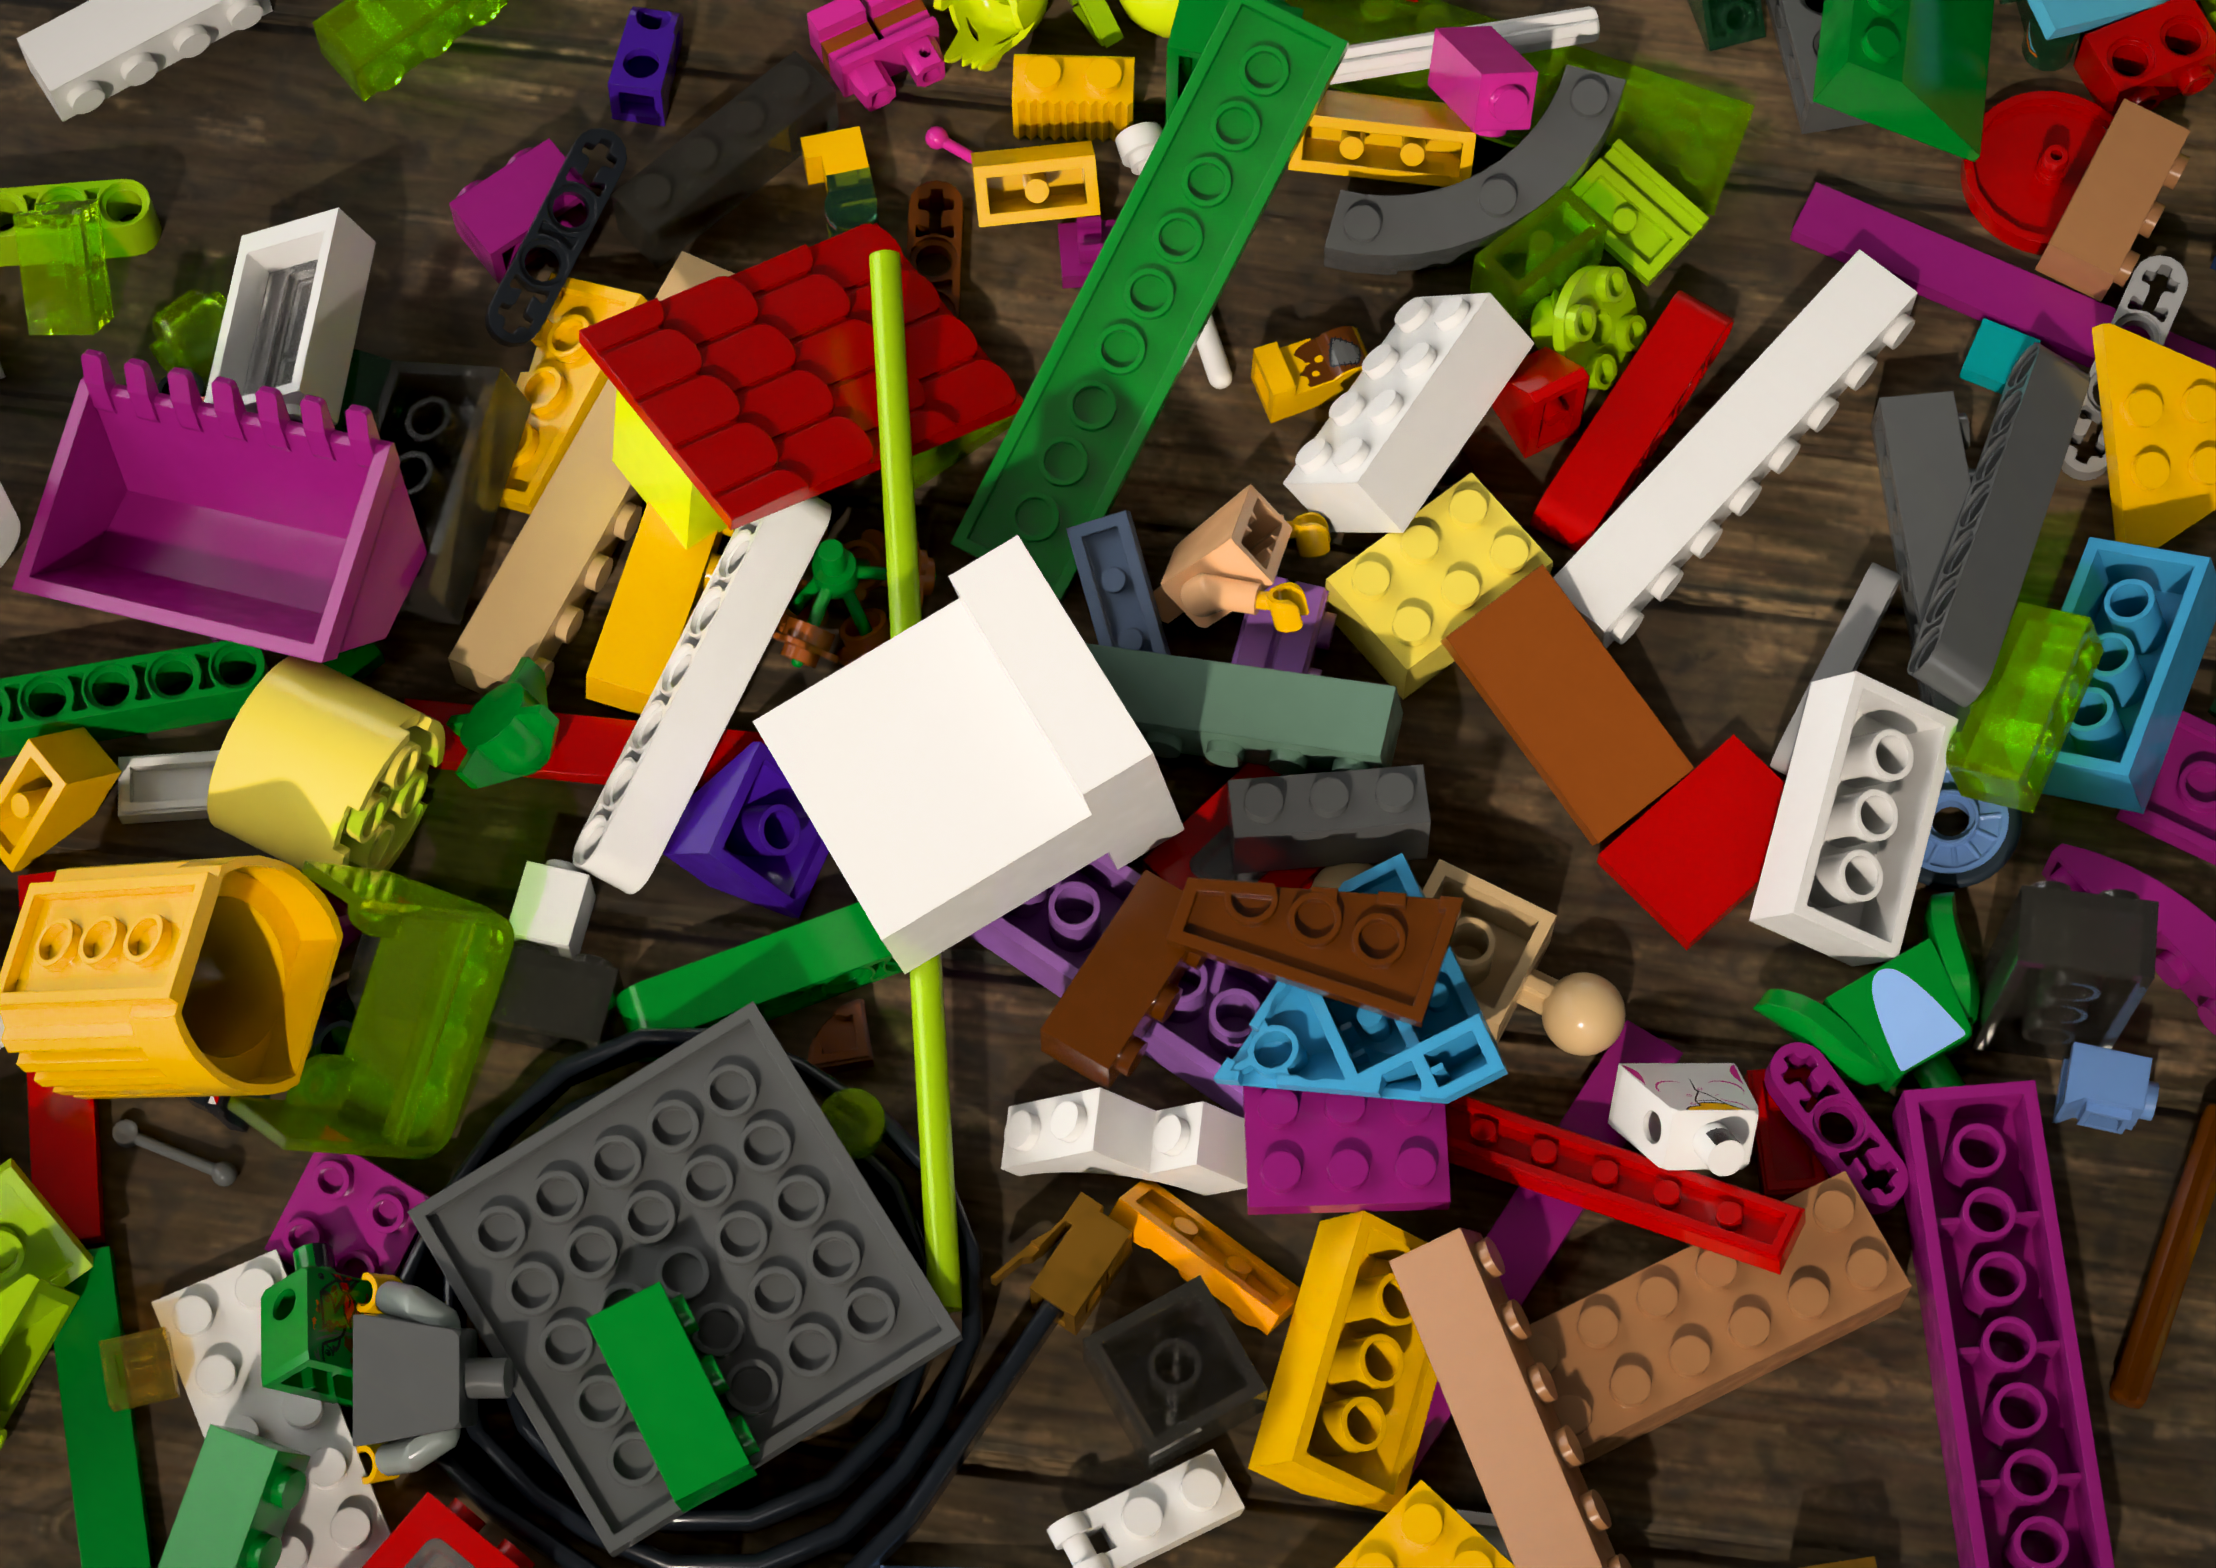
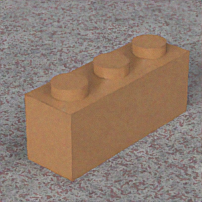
(2115, 202)

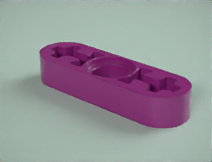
(1823, 1077)

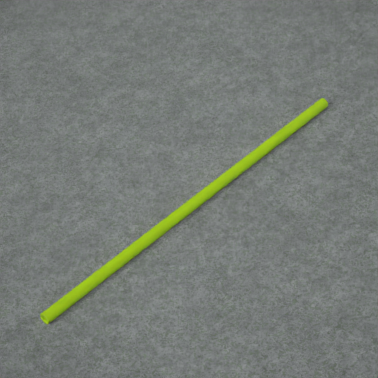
(904, 612)

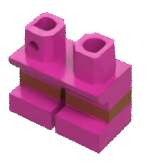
(873, 41)

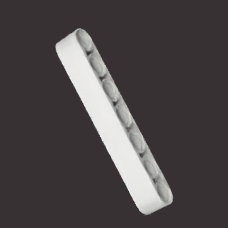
(698, 694)

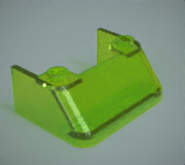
(413, 1029)

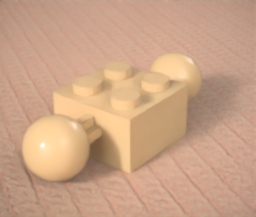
(1499, 950)

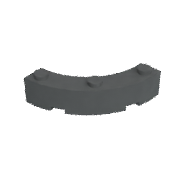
(1460, 220)

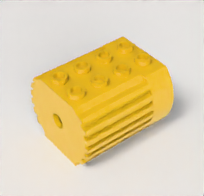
(169, 978)

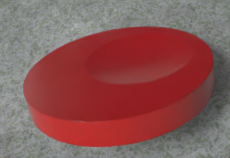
(2031, 164)

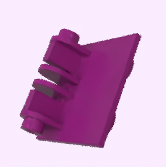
(354, 1210)

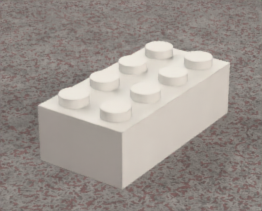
(1408, 412)
(1854, 819)

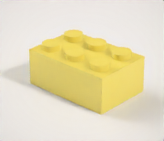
(1429, 581)

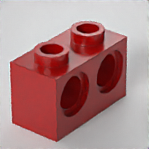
(2144, 49)

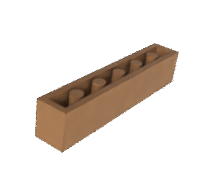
(1504, 1404)

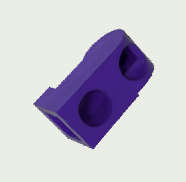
(645, 66)

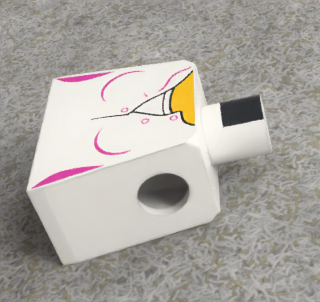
(1686, 1115)

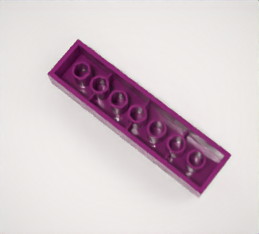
(2000, 1329)

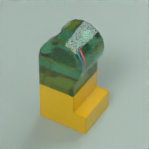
(843, 165)

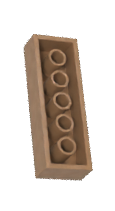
(1713, 1322)

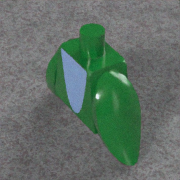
(1897, 1017)

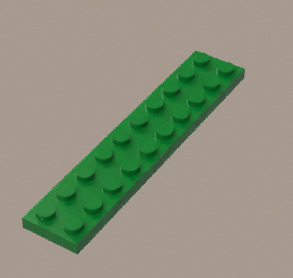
(1153, 285)

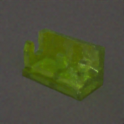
(63, 268)

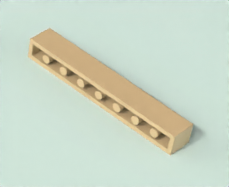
(563, 545)

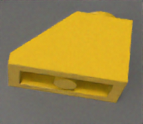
(51, 793)

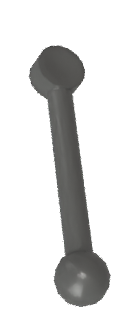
(128, 1135)

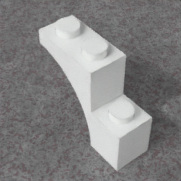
(1111, 1135)

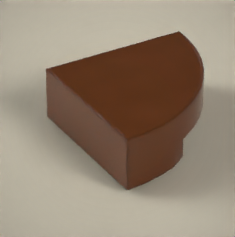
(843, 1041)

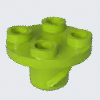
(1592, 323)

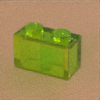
(1539, 254)

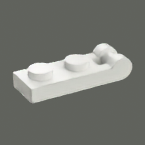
(1151, 1516)

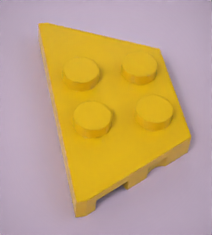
(2156, 435)

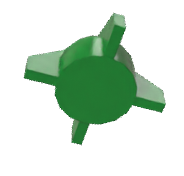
(507, 730)

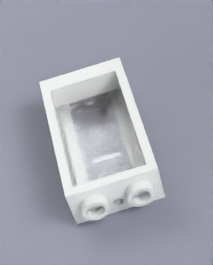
(295, 311)

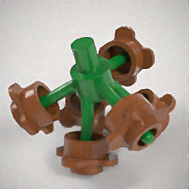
(850, 574)

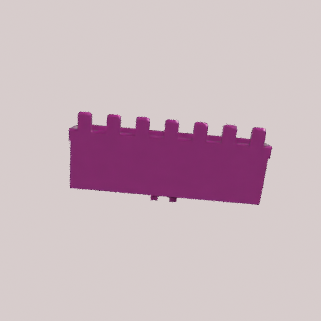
(224, 515)

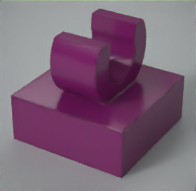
(1080, 246)

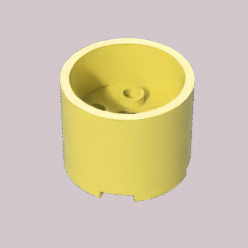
(324, 769)

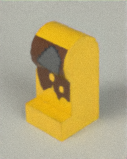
(1307, 371)

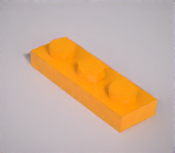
(1197, 1247)

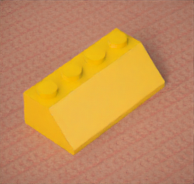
(1349, 1373)

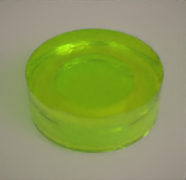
(856, 1120)

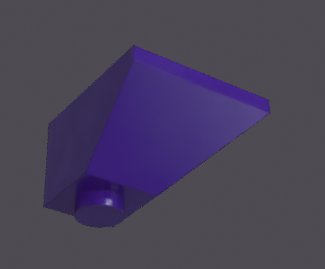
(750, 835)

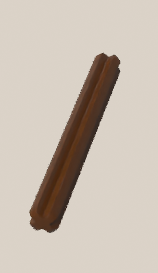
(2169, 1269)

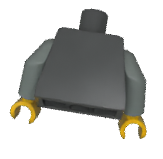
(415, 1378)

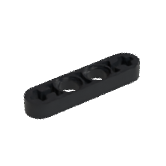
(551, 235)

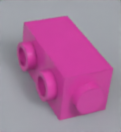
(1482, 79)

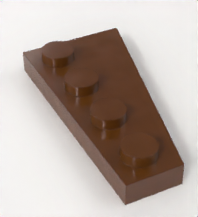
(1343, 945)

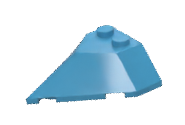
(1341, 1049)

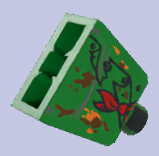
(311, 1328)

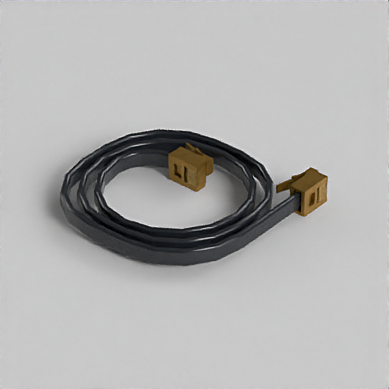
(1060, 1294)

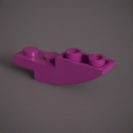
(2183, 932)

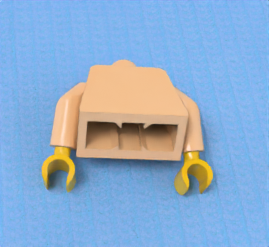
(1236, 558)

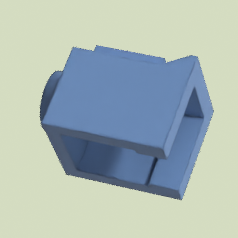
(2105, 1089)

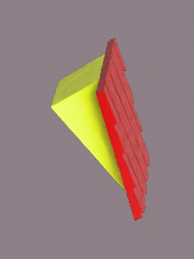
(769, 384)

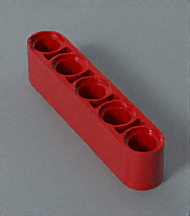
(1632, 421)

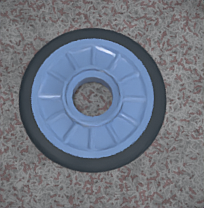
(1975, 852)

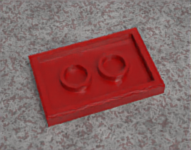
(1700, 843)

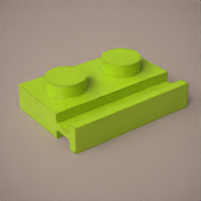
(1643, 212)

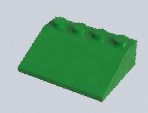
(1909, 67)

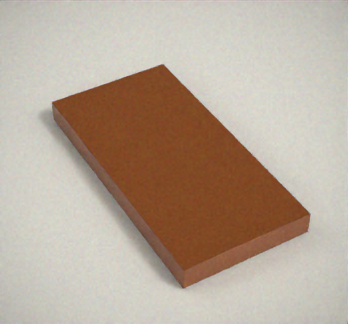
(1567, 705)

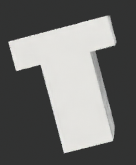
(970, 762)

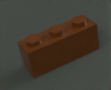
(1121, 988)

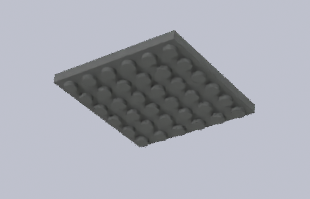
(723, 1192)

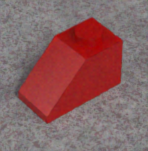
(1542, 401)

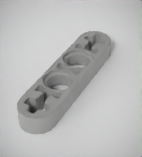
(2134, 295)
(1846, 646)

